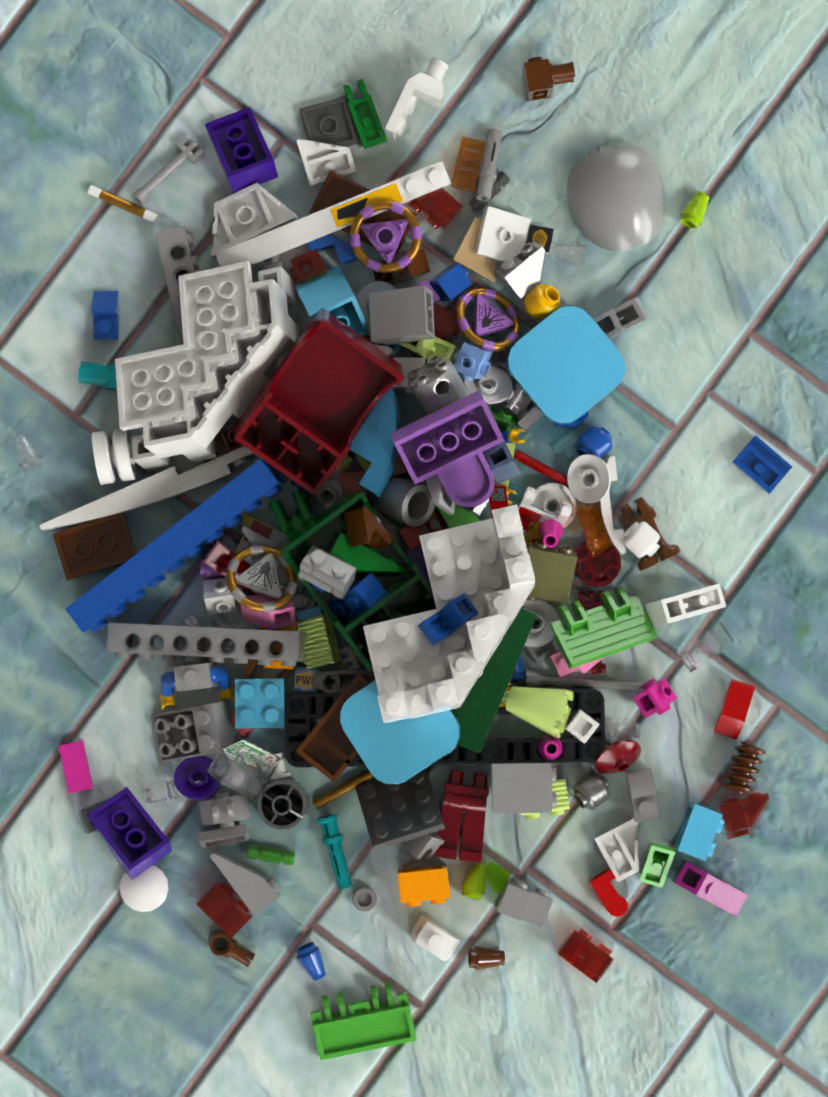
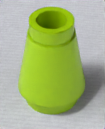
(694, 212)
(475, 882)

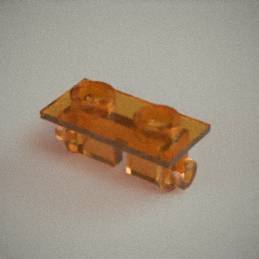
(594, 528)

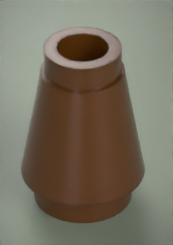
(485, 958)

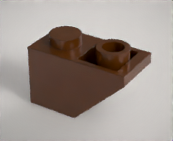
(415, 269)

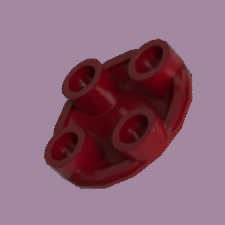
(597, 570)

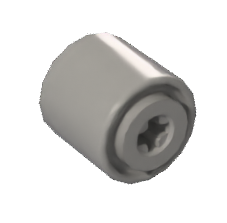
(406, 501)

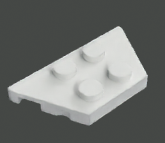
(247, 216)

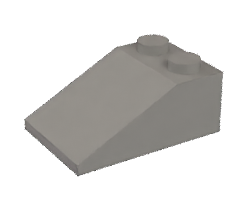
(249, 883)

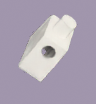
(434, 938)

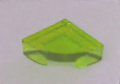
(497, 876)

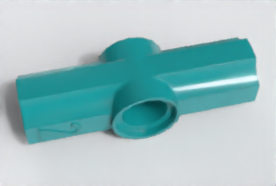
(98, 375)

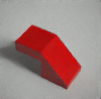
(734, 709)

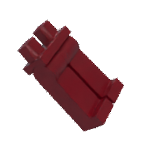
(473, 801)

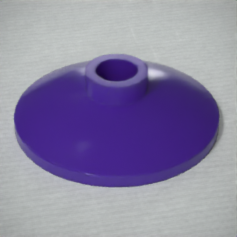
(192, 770)

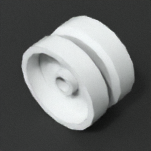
(111, 456)

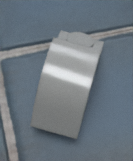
(643, 794)

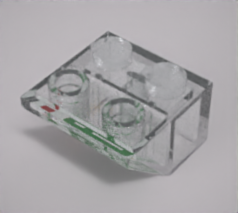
(244, 767)

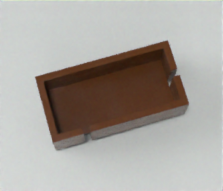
(327, 743)

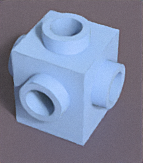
(472, 361)

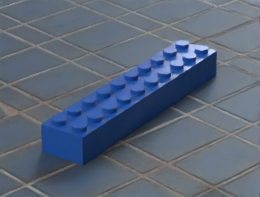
(174, 546)

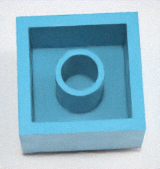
(260, 703)
(698, 831)

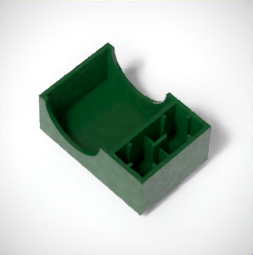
(403, 595)

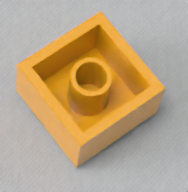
(423, 884)

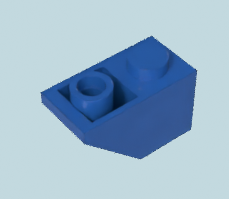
(359, 597)

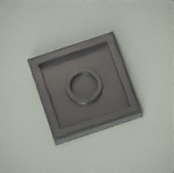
(330, 123)

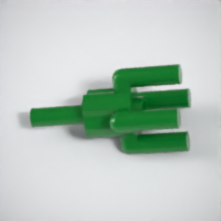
(291, 524)

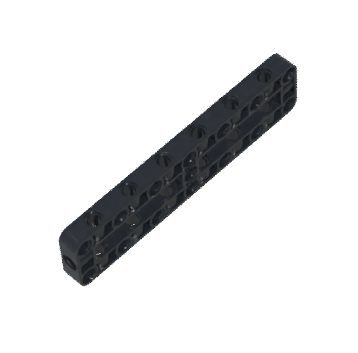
(512, 750)

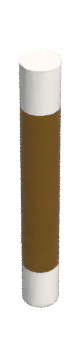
(123, 204)

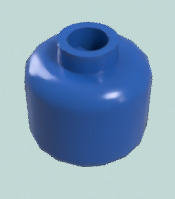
(594, 442)

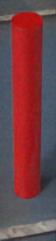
(541, 468)

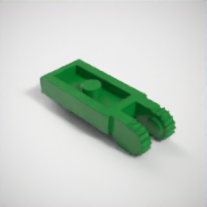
(365, 117)

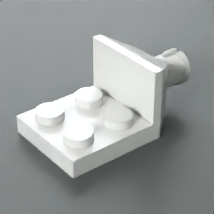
(423, 87)

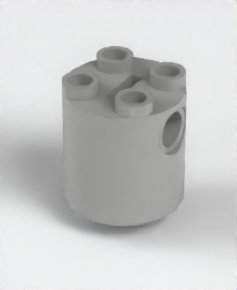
(436, 384)

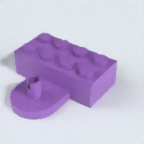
(452, 446)

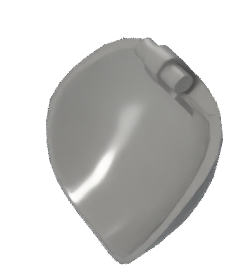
(617, 197)

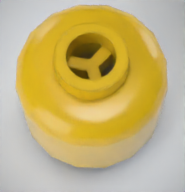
(542, 301)

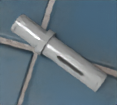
(487, 173)

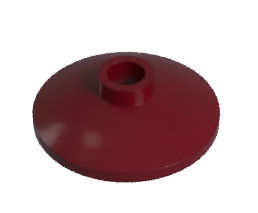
(618, 757)

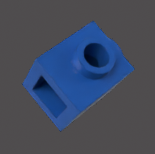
(450, 282)

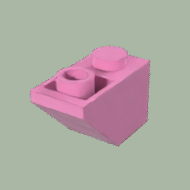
(271, 620)

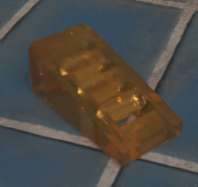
(465, 179)

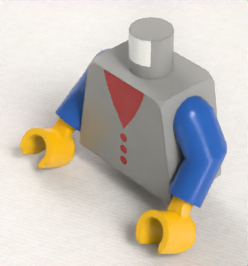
(194, 677)

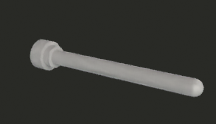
(535, 679)

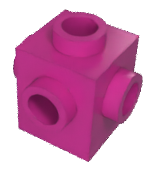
(654, 697)

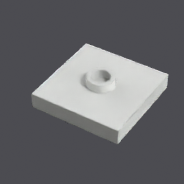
(501, 234)

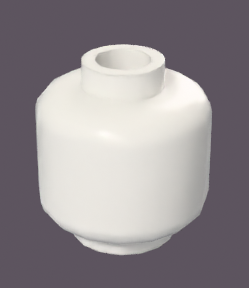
(641, 539)

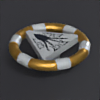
(260, 578)

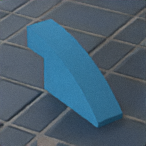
(375, 444)

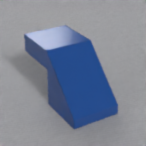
(343, 249)
(448, 619)

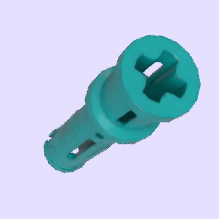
(333, 838)

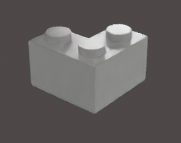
(524, 903)

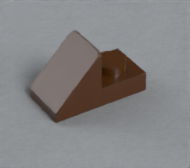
(365, 528)

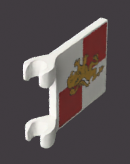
(532, 517)

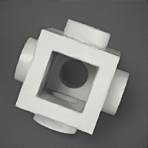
(218, 597)

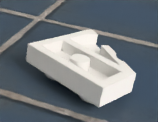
(322, 157)
(621, 849)

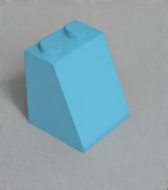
(335, 296)

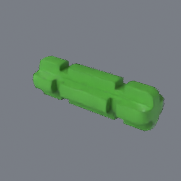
(271, 855)

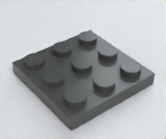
(399, 810)

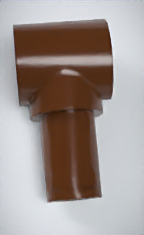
(230, 949)

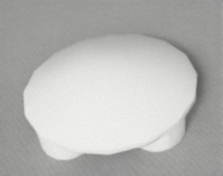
(146, 890)

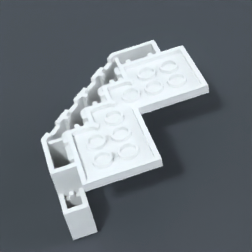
(193, 388)
(497, 580)

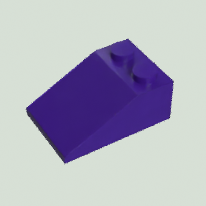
(241, 150)
(130, 833)

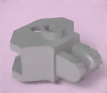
(224, 809)

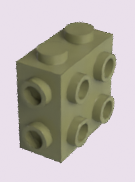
(552, 572)

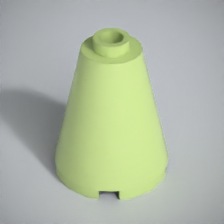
(540, 707)

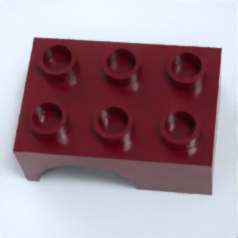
(317, 401)

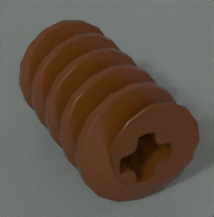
(744, 767)

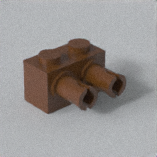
(541, 76)

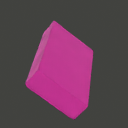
(76, 766)

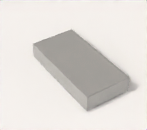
(224, 836)

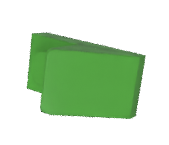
(656, 864)

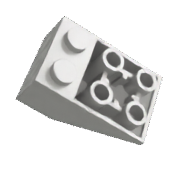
(192, 731)

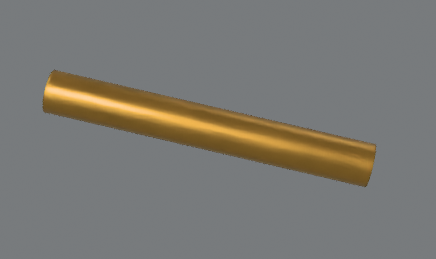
(342, 789)

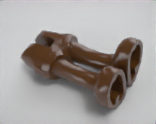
(647, 515)

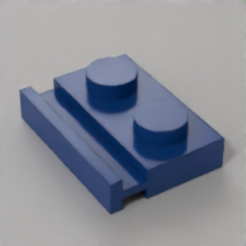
(762, 464)

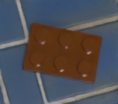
(94, 546)

